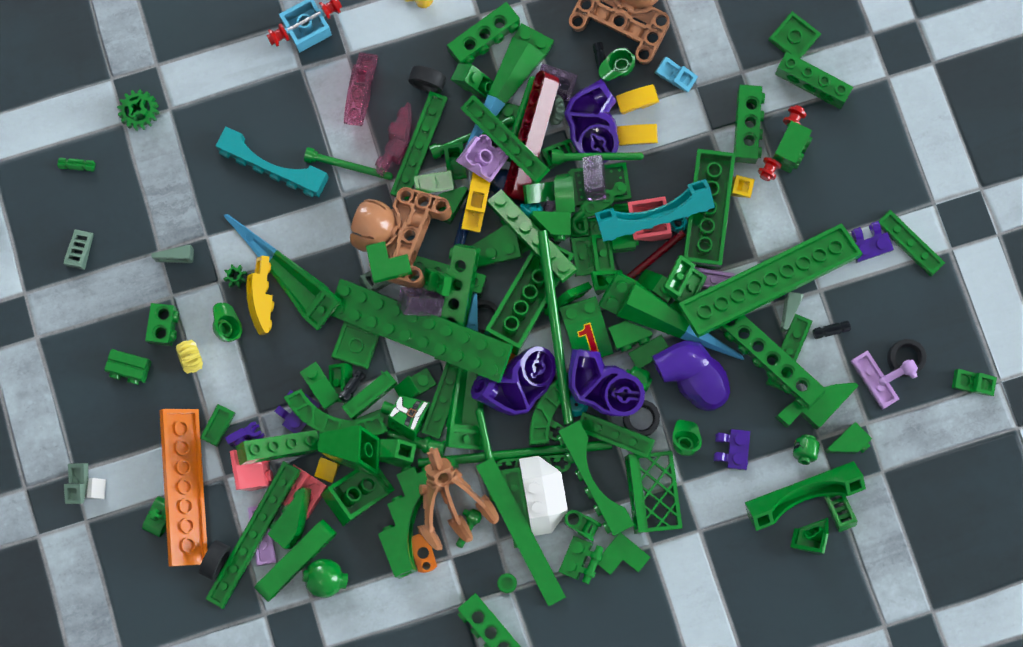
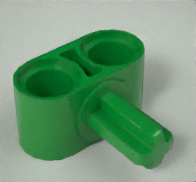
(156, 519)

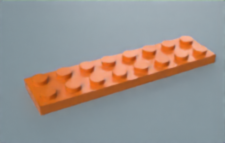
(183, 486)

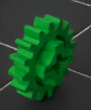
(134, 102)

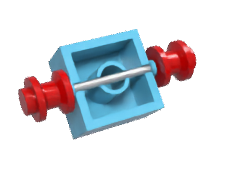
(305, 24)

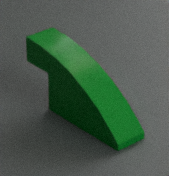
(822, 409)

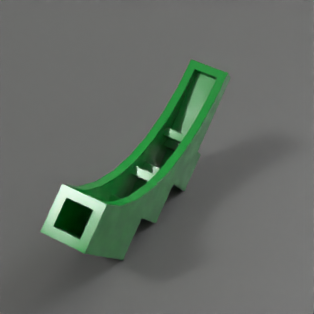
(398, 539)

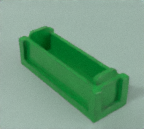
(369, 395)

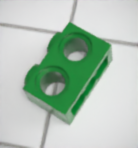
(156, 325)

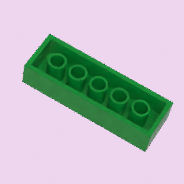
(708, 229)
(522, 304)

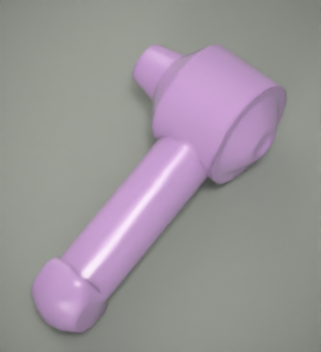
(908, 368)

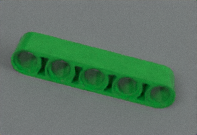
(295, 560)

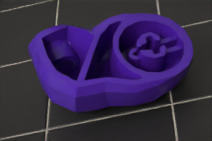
(590, 121)
(696, 374)
(522, 383)
(603, 387)

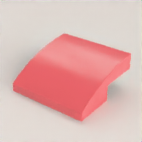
(307, 481)

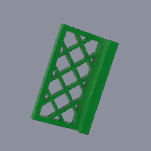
(637, 497)

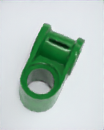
(583, 525)

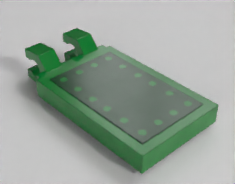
(613, 173)

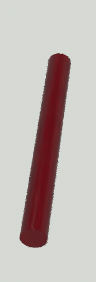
(657, 254)

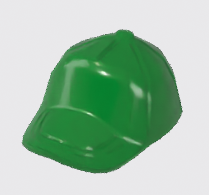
(617, 63)
(226, 323)
(686, 438)

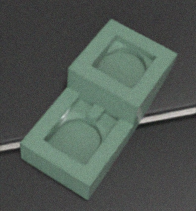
(78, 481)

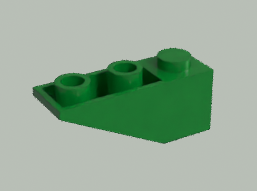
(291, 523)

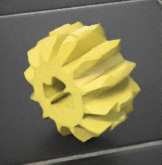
(189, 356)

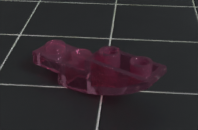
(359, 89)
(399, 135)

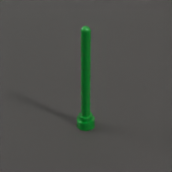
(520, 115)
(438, 150)
(313, 156)
(559, 156)
(484, 436)

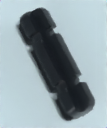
(599, 53)
(832, 329)
(351, 386)

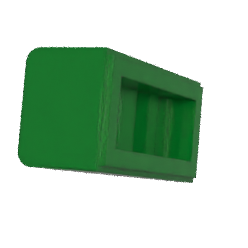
(546, 151)
(837, 519)

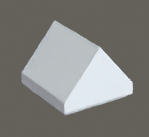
(96, 488)

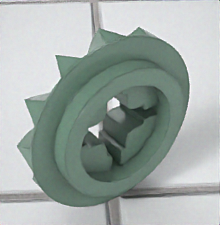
(557, 112)

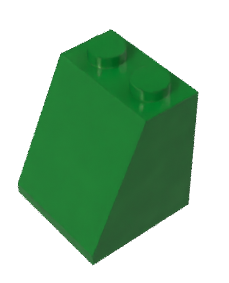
(351, 448)

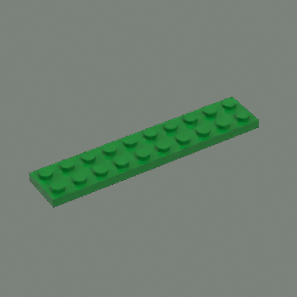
(769, 280)
(423, 333)

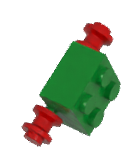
(792, 144)

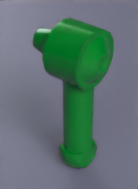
(472, 517)

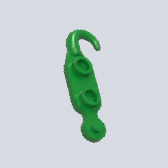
(589, 208)

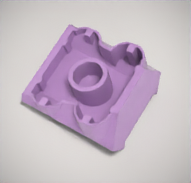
(482, 157)

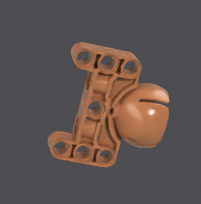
(639, 9)
(380, 223)

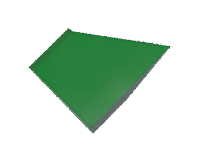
(811, 537)

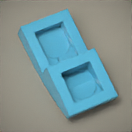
(676, 75)

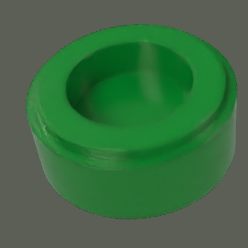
(507, 583)

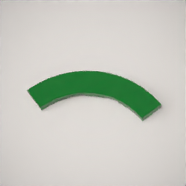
(543, 415)
(323, 422)

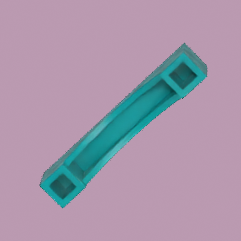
(309, 180)
(693, 200)

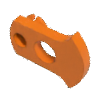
(418, 542)

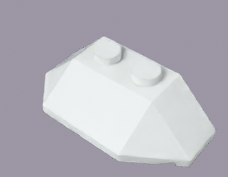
(543, 494)

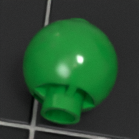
(324, 578)

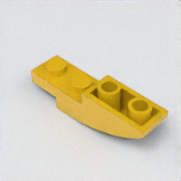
(475, 204)
(259, 303)

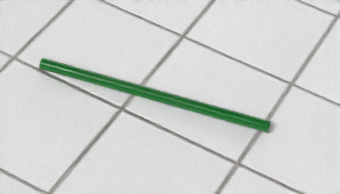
(555, 327)
(518, 453)

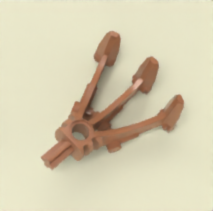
(440, 476)

